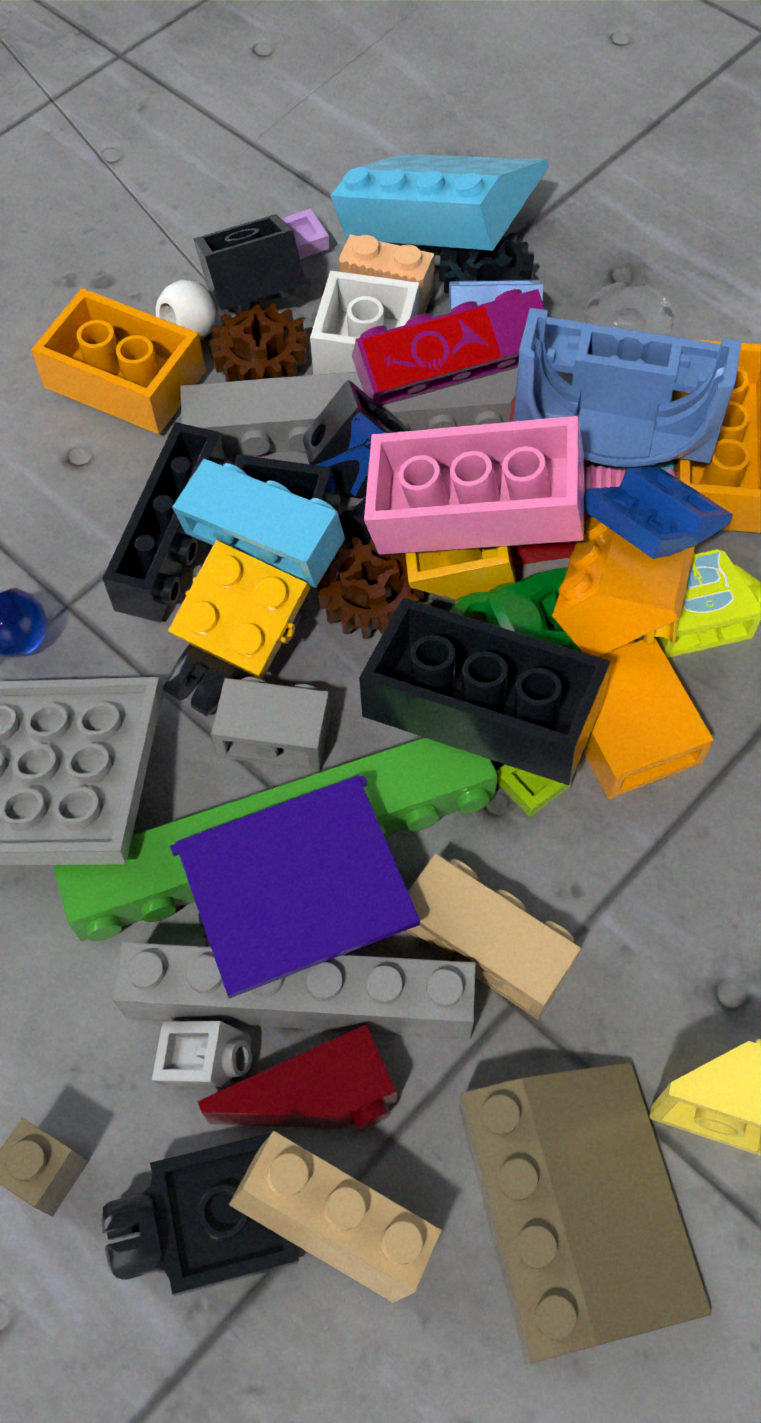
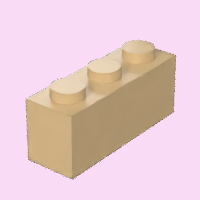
(491, 928)
(336, 1218)

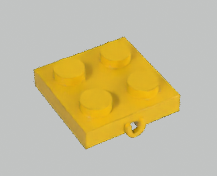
(239, 609)

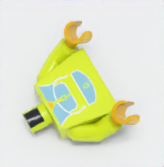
(717, 607)

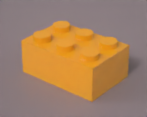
(119, 360)

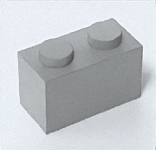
(272, 723)

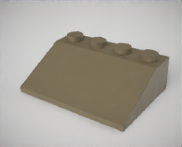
(580, 1210)

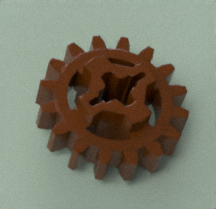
(280, 341)
(362, 586)

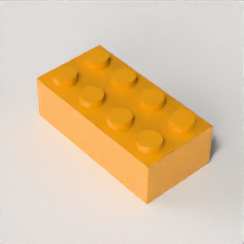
(735, 467)

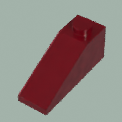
(318, 1089)

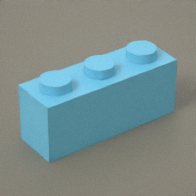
(260, 520)

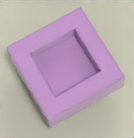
(308, 233)

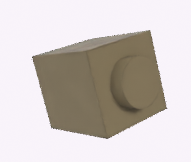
(38, 1167)

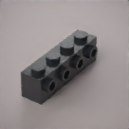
(154, 546)

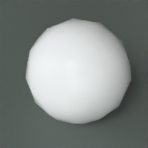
(188, 306)

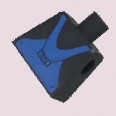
(343, 437)

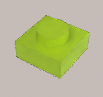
(529, 790)

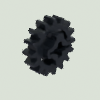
(487, 264)

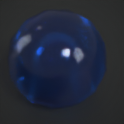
(21, 623)

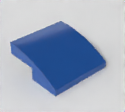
(656, 511)

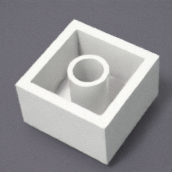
(350, 308)

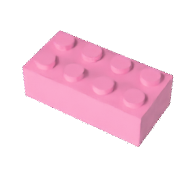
(476, 486)

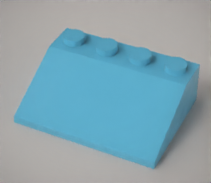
(436, 199)

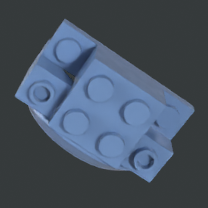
(626, 389)

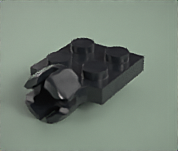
(191, 1226)

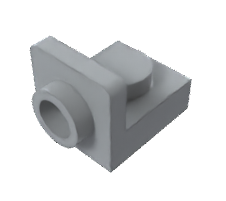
(201, 1054)

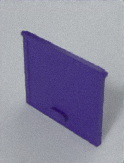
(295, 885)

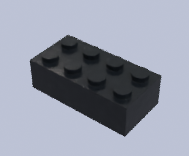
(484, 689)

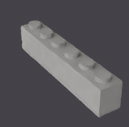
(335, 995)

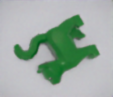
(521, 606)

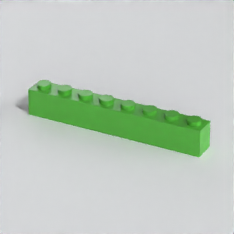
(405, 787)

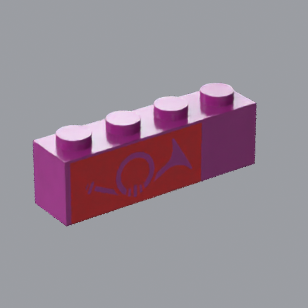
(443, 349)

